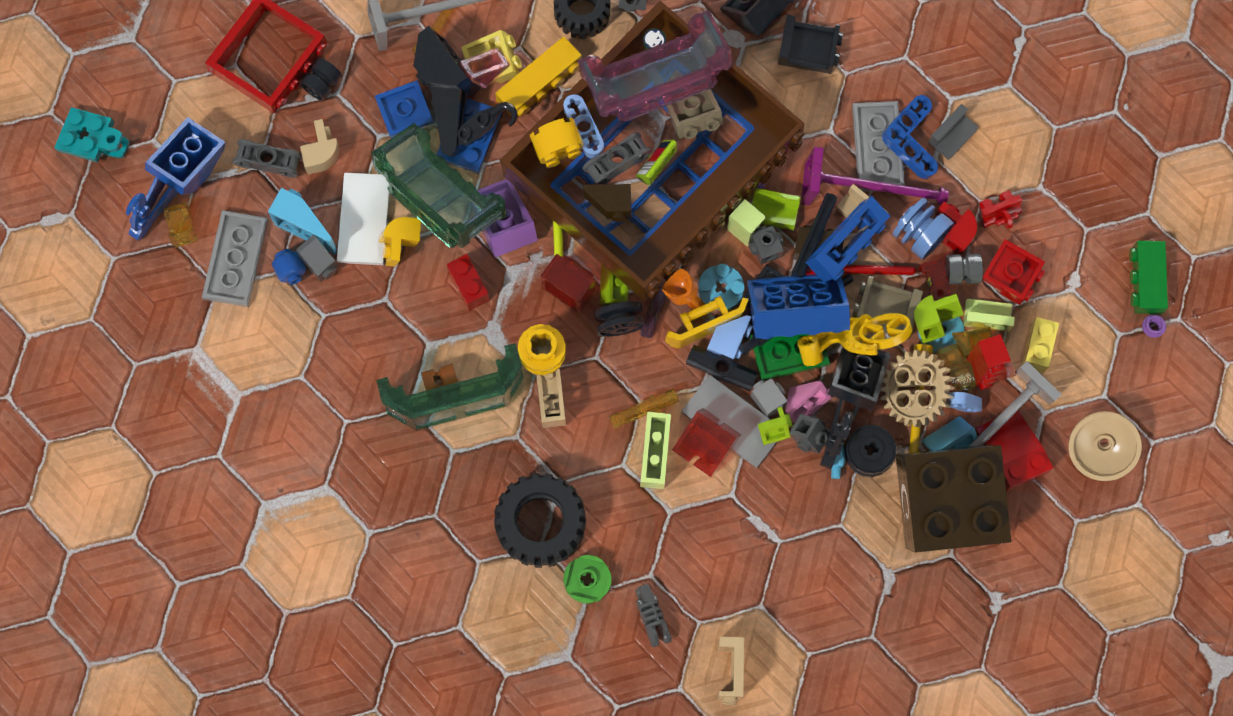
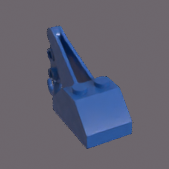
(182, 164)

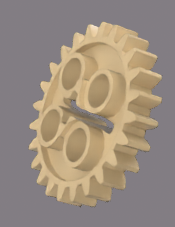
(916, 410)

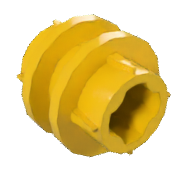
(543, 363)

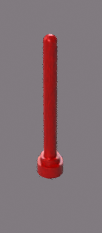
(874, 269)

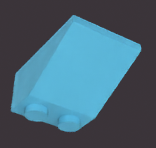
(295, 217)

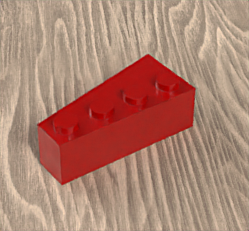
(990, 362)

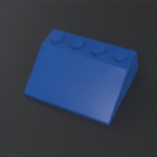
(797, 306)

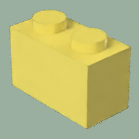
(1040, 344)

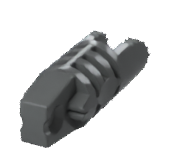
(652, 615)

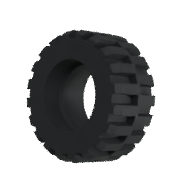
(531, 489)

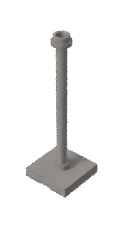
(380, 20)
(1035, 385)

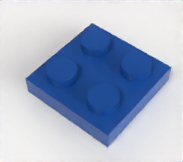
(403, 107)

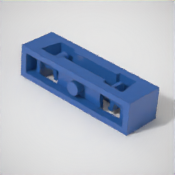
(823, 261)

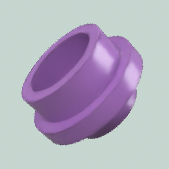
(1158, 321)

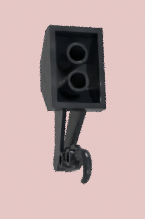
(450, 87)
(856, 381)

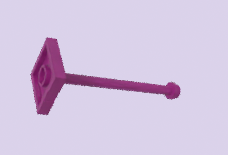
(814, 177)

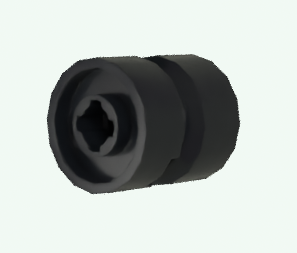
(321, 79)

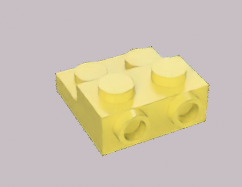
(505, 44)

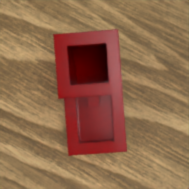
(963, 230)

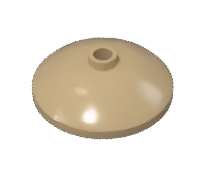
(1108, 460)

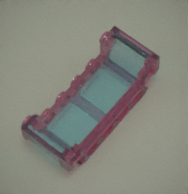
(660, 73)

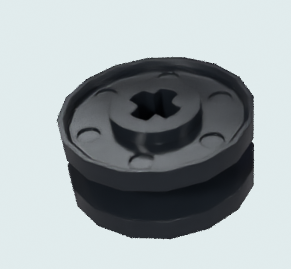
(619, 319)
(883, 454)

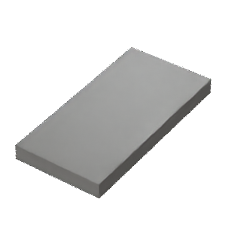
(873, 157)
(235, 258)
(734, 412)

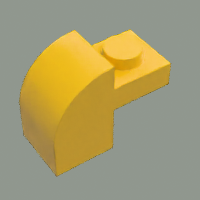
(399, 232)

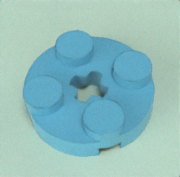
(721, 274)

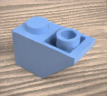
(728, 337)

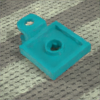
(101, 136)

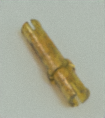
(640, 410)

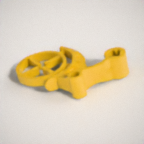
(813, 345)

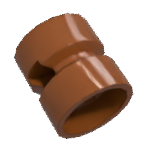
(446, 374)

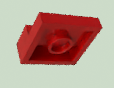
(1014, 272)

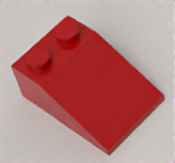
(1021, 451)

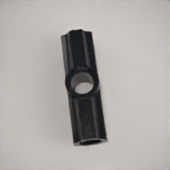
(707, 362)

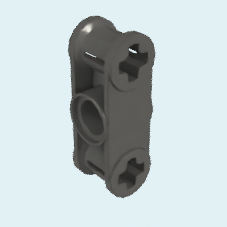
(631, 150)
(251, 155)

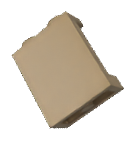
(736, 647)

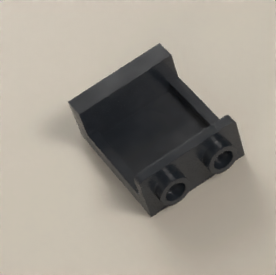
(809, 46)

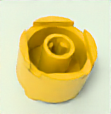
(557, 142)

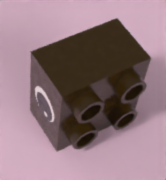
(953, 498)

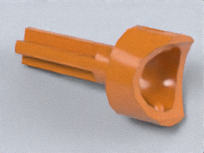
(682, 290)

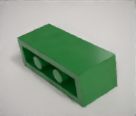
(1149, 277)

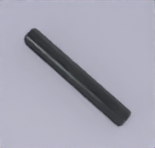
(814, 234)

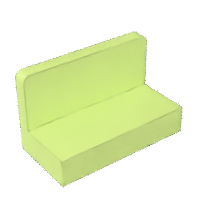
(988, 314)

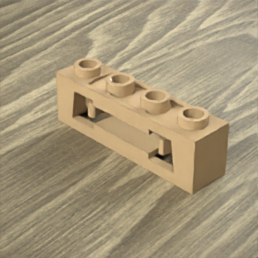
(550, 395)

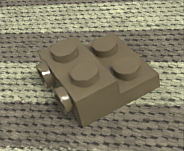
(695, 114)

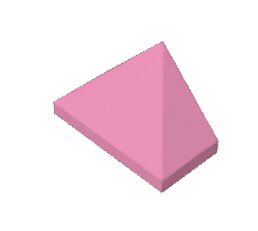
(806, 399)

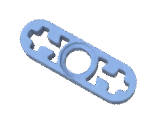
(584, 116)

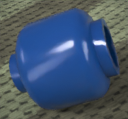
(288, 267)

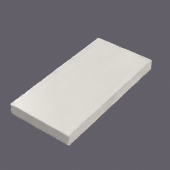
(363, 219)

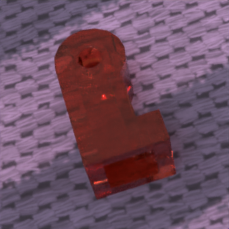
(936, 278)

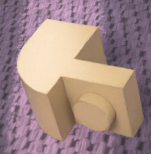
(322, 154)

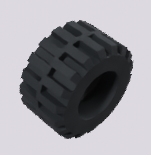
(582, 24)

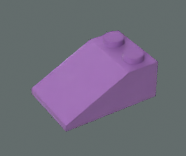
(516, 228)

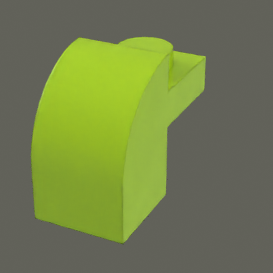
(931, 314)

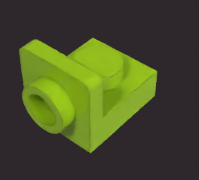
(775, 429)

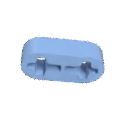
(965, 402)

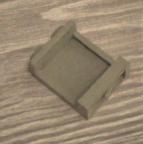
(886, 299)

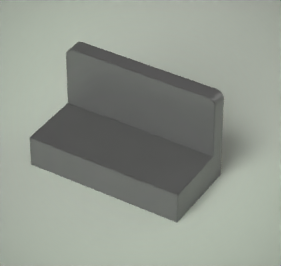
(953, 133)

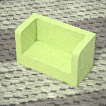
(744, 221)

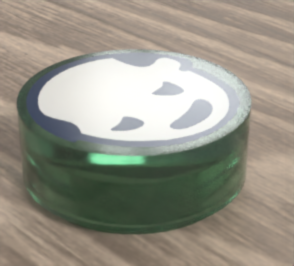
(653, 38)

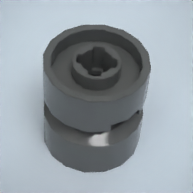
(964, 269)

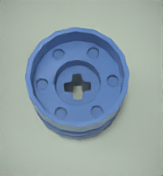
(922, 228)

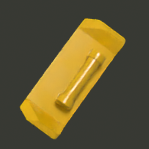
(695, 334)

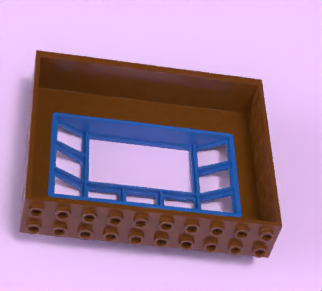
(768, 138)

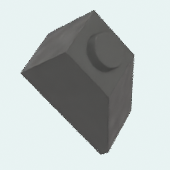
(317, 259)

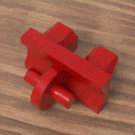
(1002, 212)

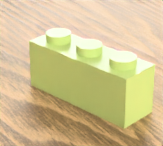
(655, 450)

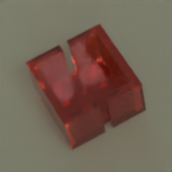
(568, 282)
(706, 440)

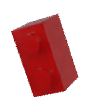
(468, 282)

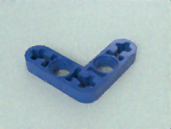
(903, 134)

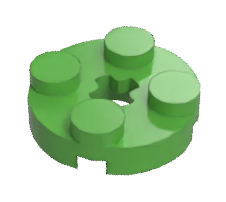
(594, 591)

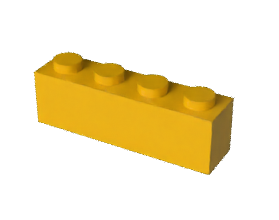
(540, 77)

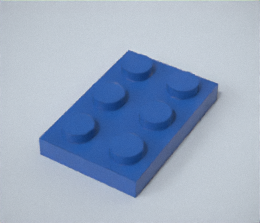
(473, 156)

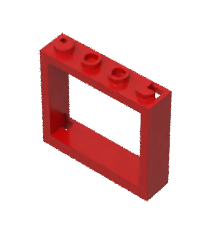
(237, 35)

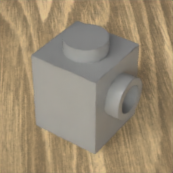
(768, 396)

